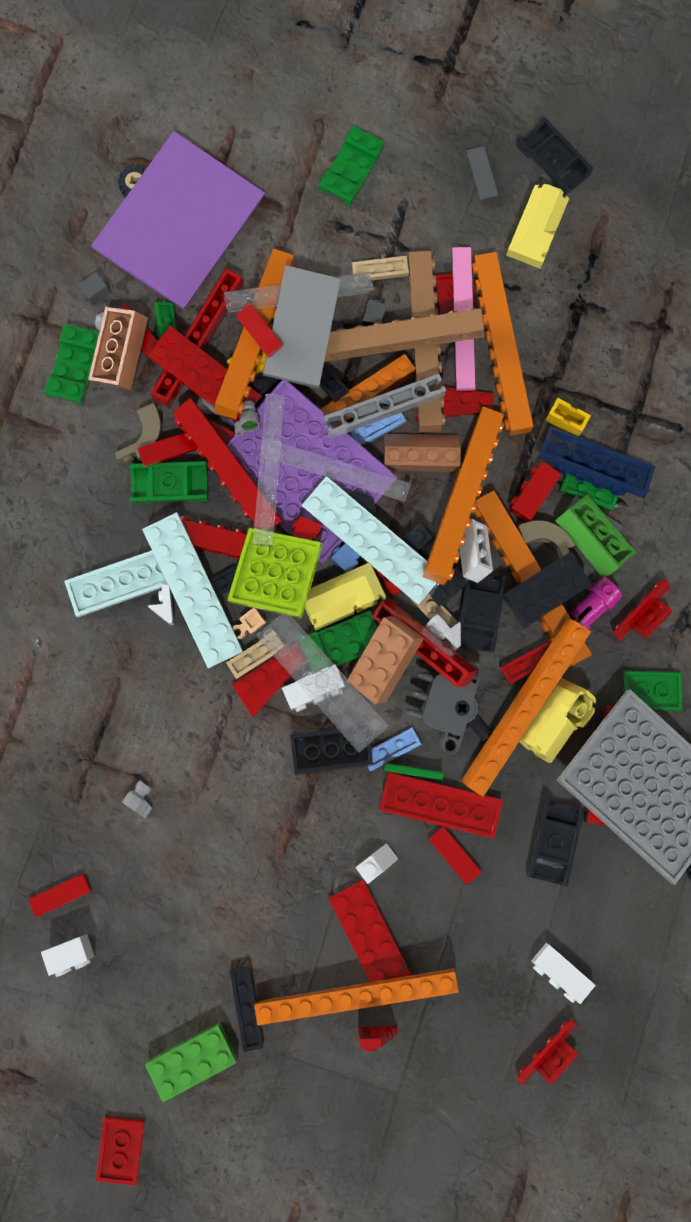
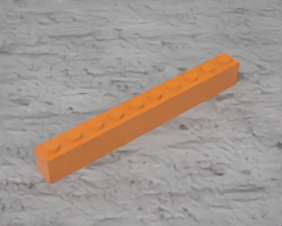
(502, 344)
(247, 351)
(463, 496)
(519, 559)
(525, 706)
(356, 996)

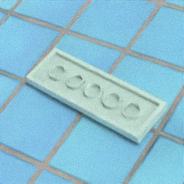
(115, 583)

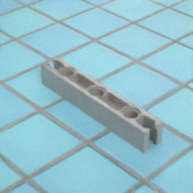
(370, 411)

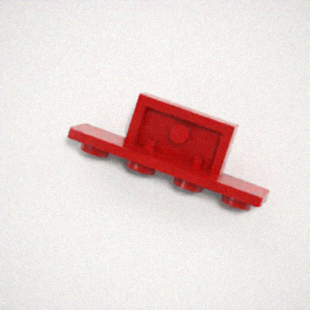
(647, 614)
(554, 1057)

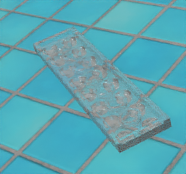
(322, 681)

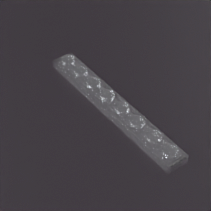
(269, 295)
(269, 470)
(344, 473)

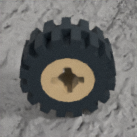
(128, 179)

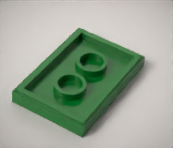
(657, 689)

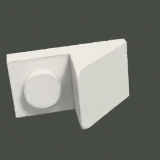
(164, 610)
(440, 629)

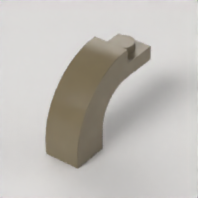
(150, 434)
(547, 533)

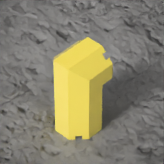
(538, 225)
(342, 595)
(557, 719)

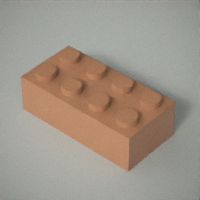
(385, 659)

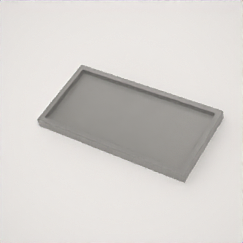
(302, 326)

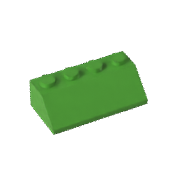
(596, 536)

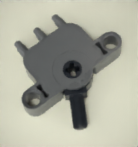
(441, 707)

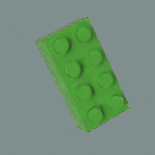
(191, 1062)

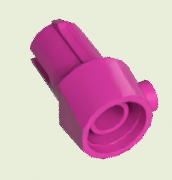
(602, 596)

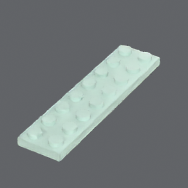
(370, 539)
(192, 590)

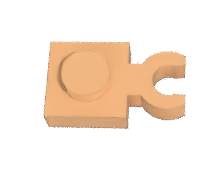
(250, 622)

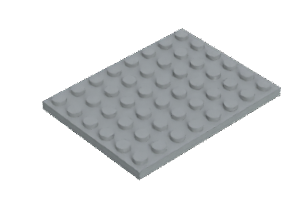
(638, 784)

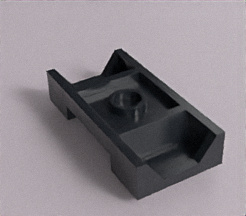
(555, 156)
(422, 541)
(482, 613)
(555, 842)

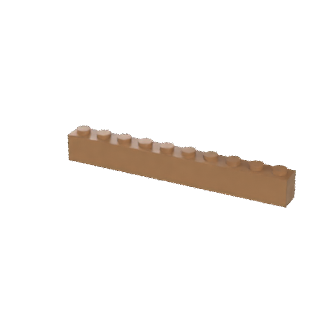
(405, 334)
(425, 358)

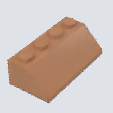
(118, 348)
(422, 452)

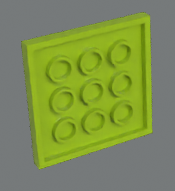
(276, 576)

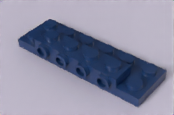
(596, 464)

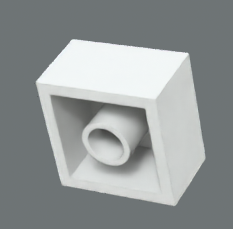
(68, 954)

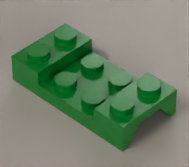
(352, 165)
(72, 364)
(169, 482)
(346, 640)

